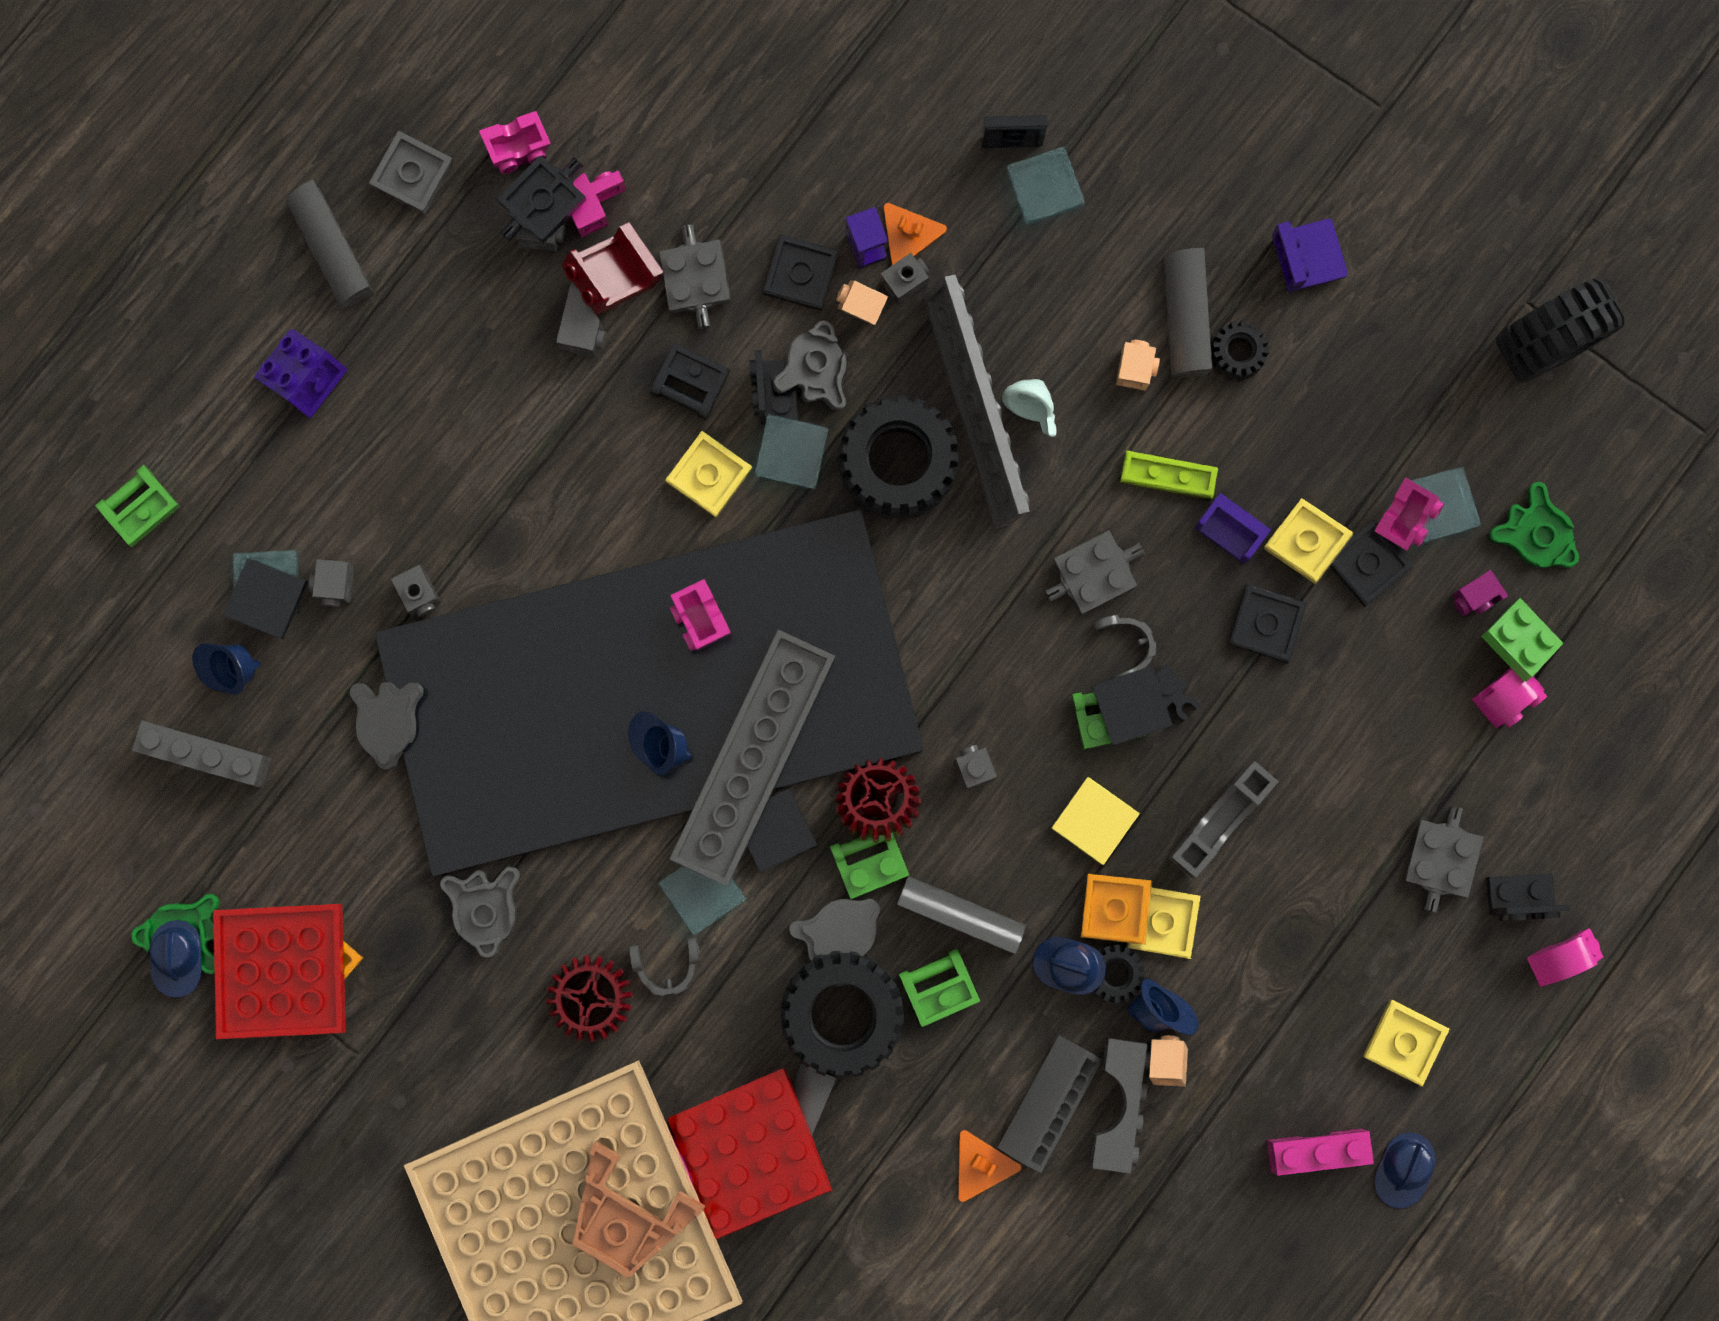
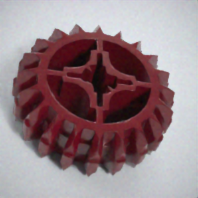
(898, 784)
(615, 1004)

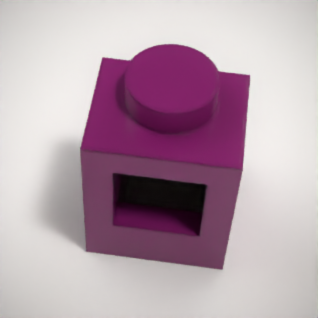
(1478, 594)

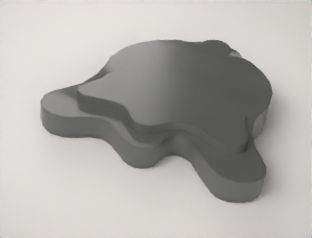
(815, 366)
(387, 720)
(483, 910)
(839, 926)

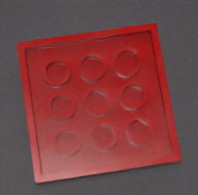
(279, 971)
(750, 1153)

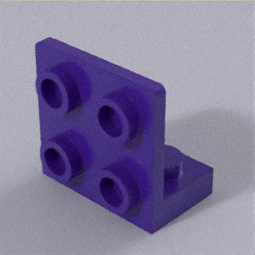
(1309, 254)
(301, 372)

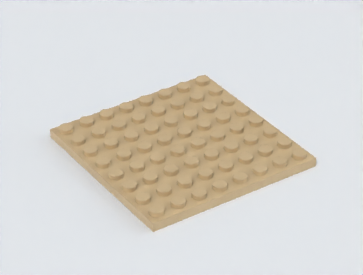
(512, 1201)

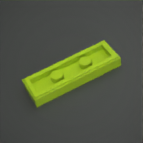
(1169, 475)

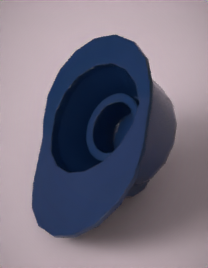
(224, 667)
(657, 743)
(175, 958)
(1069, 965)
(1162, 1009)
(1405, 1170)

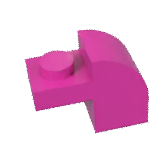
(590, 214)
(1565, 958)

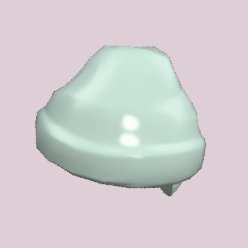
(1033, 402)

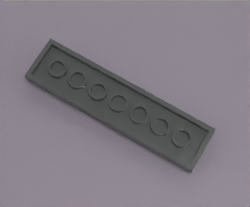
(976, 402)
(752, 758)

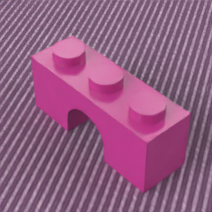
(1319, 1153)

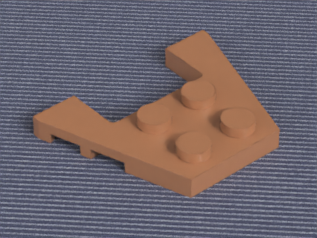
(618, 1229)

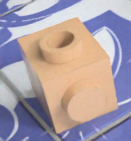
(861, 301)
(1137, 365)
(1168, 1061)

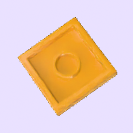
(1116, 909)

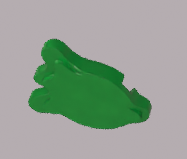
(1539, 533)
(197, 914)

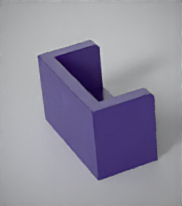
(866, 237)
(1232, 528)

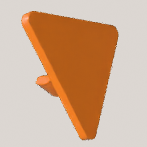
(909, 232)
(981, 1166)

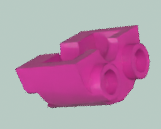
(516, 142)
(1409, 514)
(700, 615)
(1507, 697)

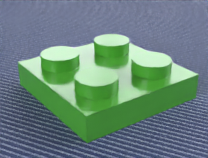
(1522, 640)

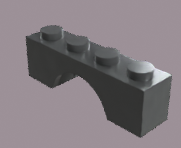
(201, 754)
(1222, 819)
(1114, 1146)

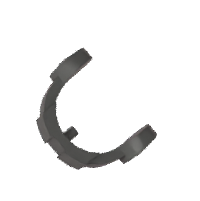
(1142, 627)
(637, 966)

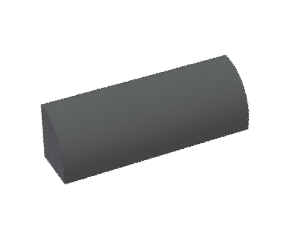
(328, 245)
(1187, 313)
(961, 915)
(812, 1093)
(1049, 1104)

